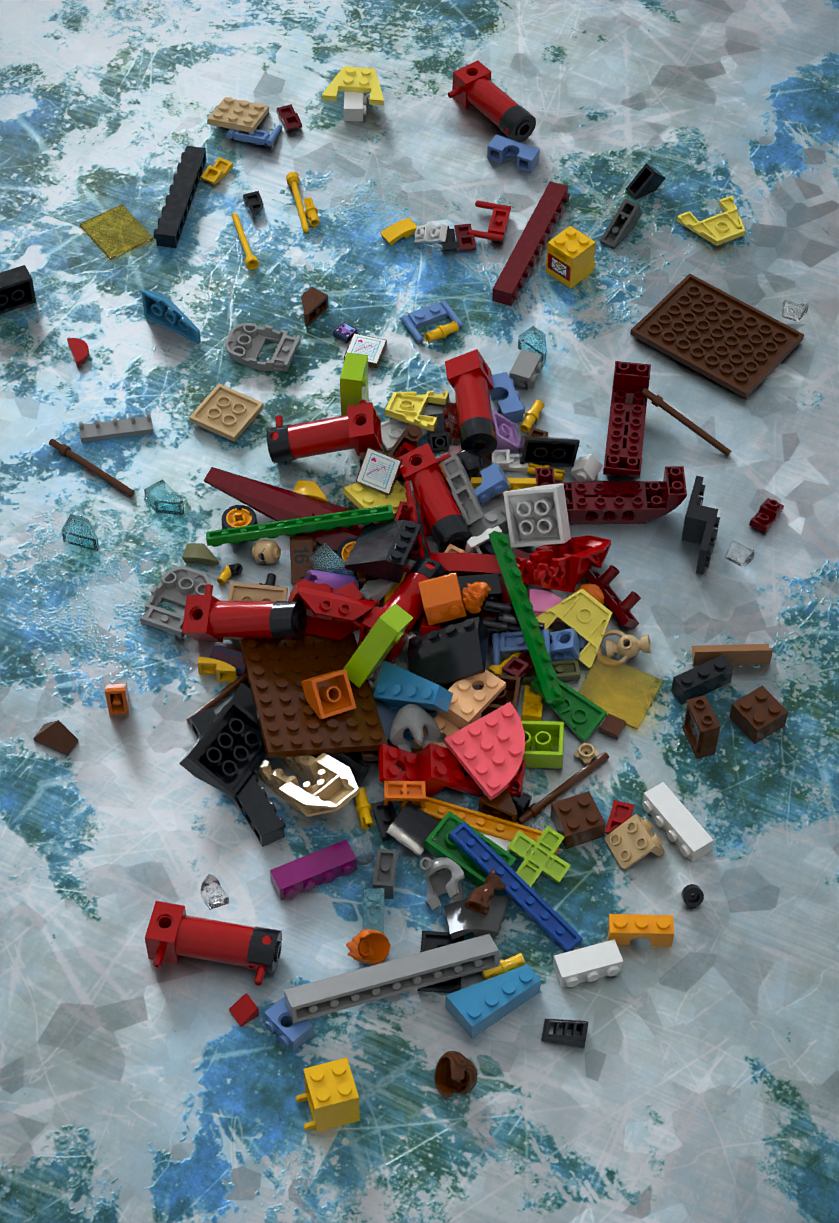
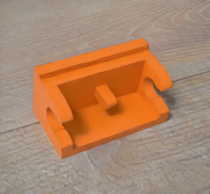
(404, 791)

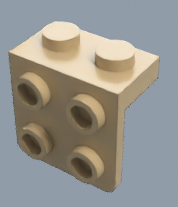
(634, 841)

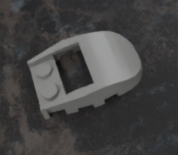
(247, 341)
(173, 588)

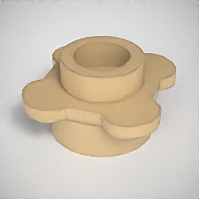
(586, 748)

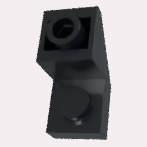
(450, 242)
(439, 437)

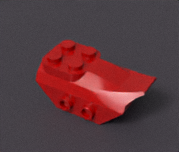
(328, 611)

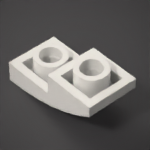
(430, 234)

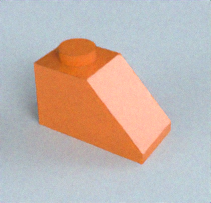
(117, 698)

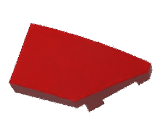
(619, 814)

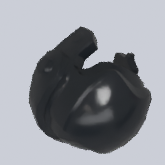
(472, 462)

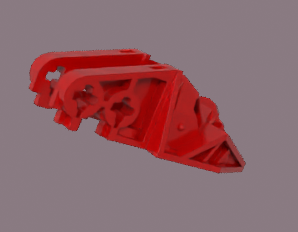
(563, 564)

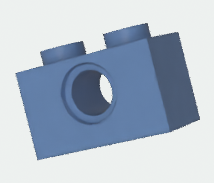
(288, 1036)

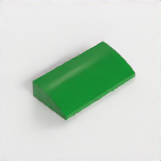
(442, 846)

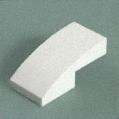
(508, 461)

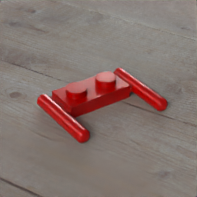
(497, 223)

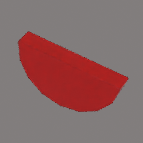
(78, 349)

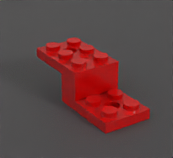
(433, 765)

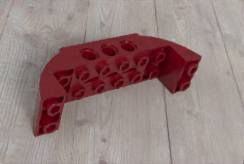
(627, 420)
(620, 501)

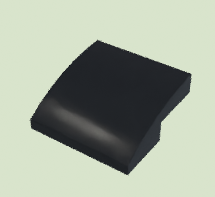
(412, 828)

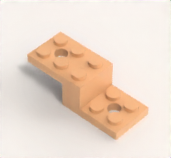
(466, 703)

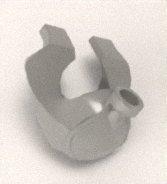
(413, 718)
(442, 877)

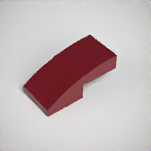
(288, 117)
(466, 241)
(519, 666)

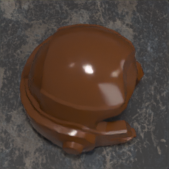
(454, 1074)

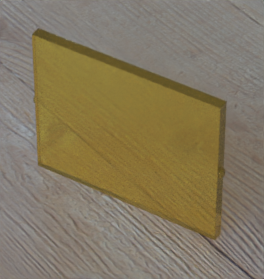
(116, 231)
(620, 689)

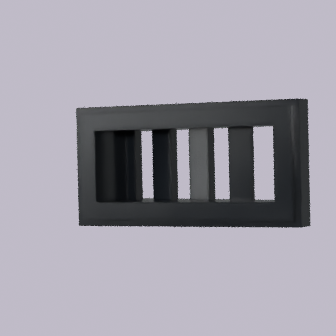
(574, 1025)

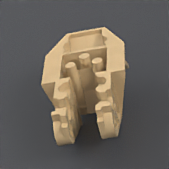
(326, 783)

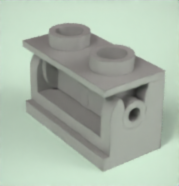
(526, 368)

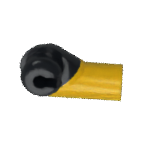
(228, 572)

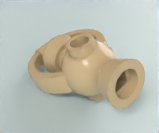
(627, 646)

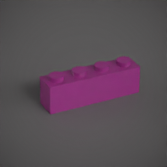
(313, 870)

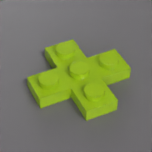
(539, 856)

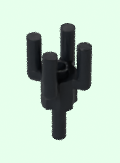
(506, 619)

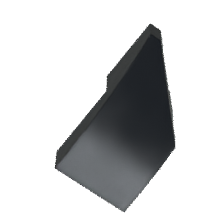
(253, 203)

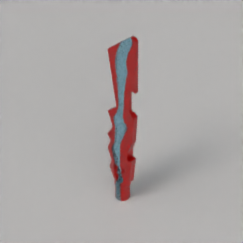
(417, 517)

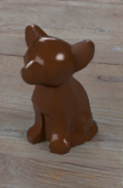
(480, 896)

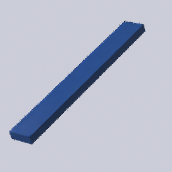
(516, 888)

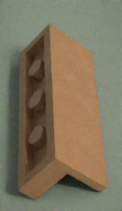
(735, 654)

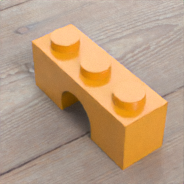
(656, 928)

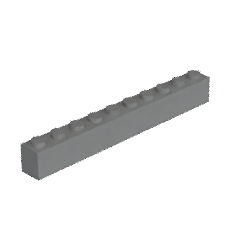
(391, 978)

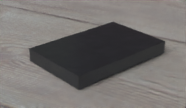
(433, 940)

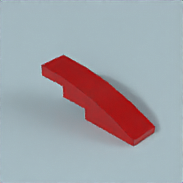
(467, 563)

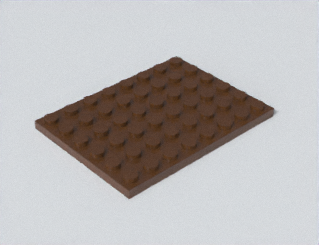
(717, 335)
(282, 711)

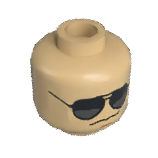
(266, 552)

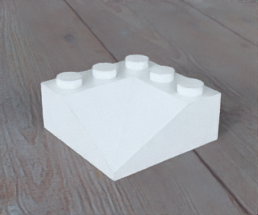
(537, 515)

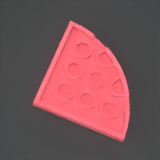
(491, 749)

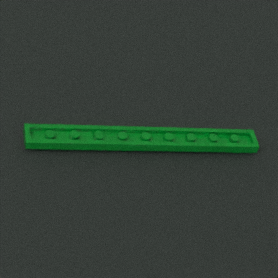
(294, 526)
(526, 618)

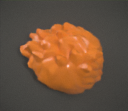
(474, 596)
(369, 947)

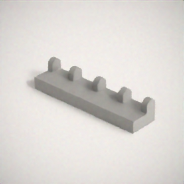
(116, 428)

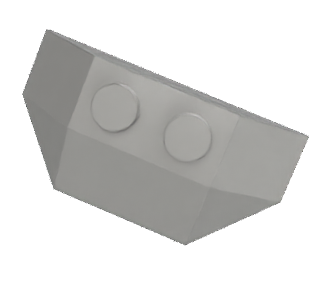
(494, 516)

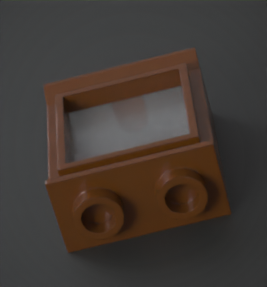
(701, 727)

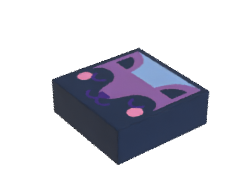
(344, 332)

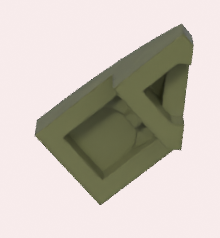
(199, 552)

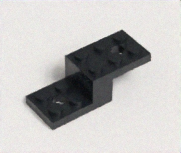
(700, 525)

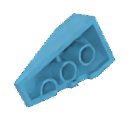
(165, 312)

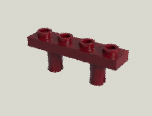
(615, 605)

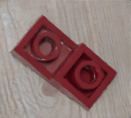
(767, 515)

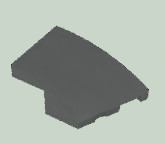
(463, 921)

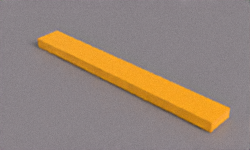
(481, 822)

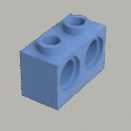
(564, 645)

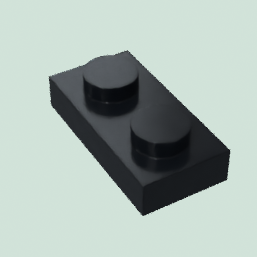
(384, 817)

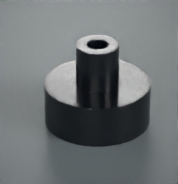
(522, 802)
(692, 895)

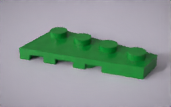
(576, 712)

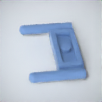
(258, 136)
(428, 316)
(513, 643)

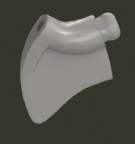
(375, 589)

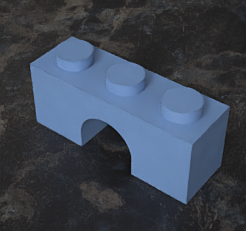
(503, 148)
(510, 403)
(493, 483)

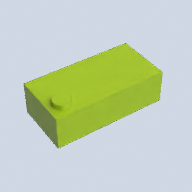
(354, 381)
(377, 644)
(543, 744)

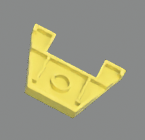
(355, 80)
(718, 228)
(410, 406)
(586, 617)

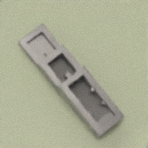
(462, 489)

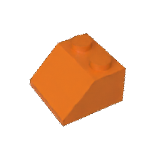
(442, 599)
(329, 693)

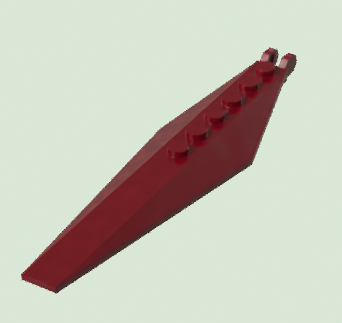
(285, 505)

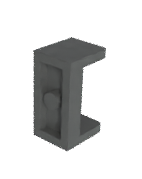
(386, 871)

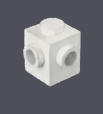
(586, 468)

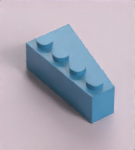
(402, 688)
(492, 999)

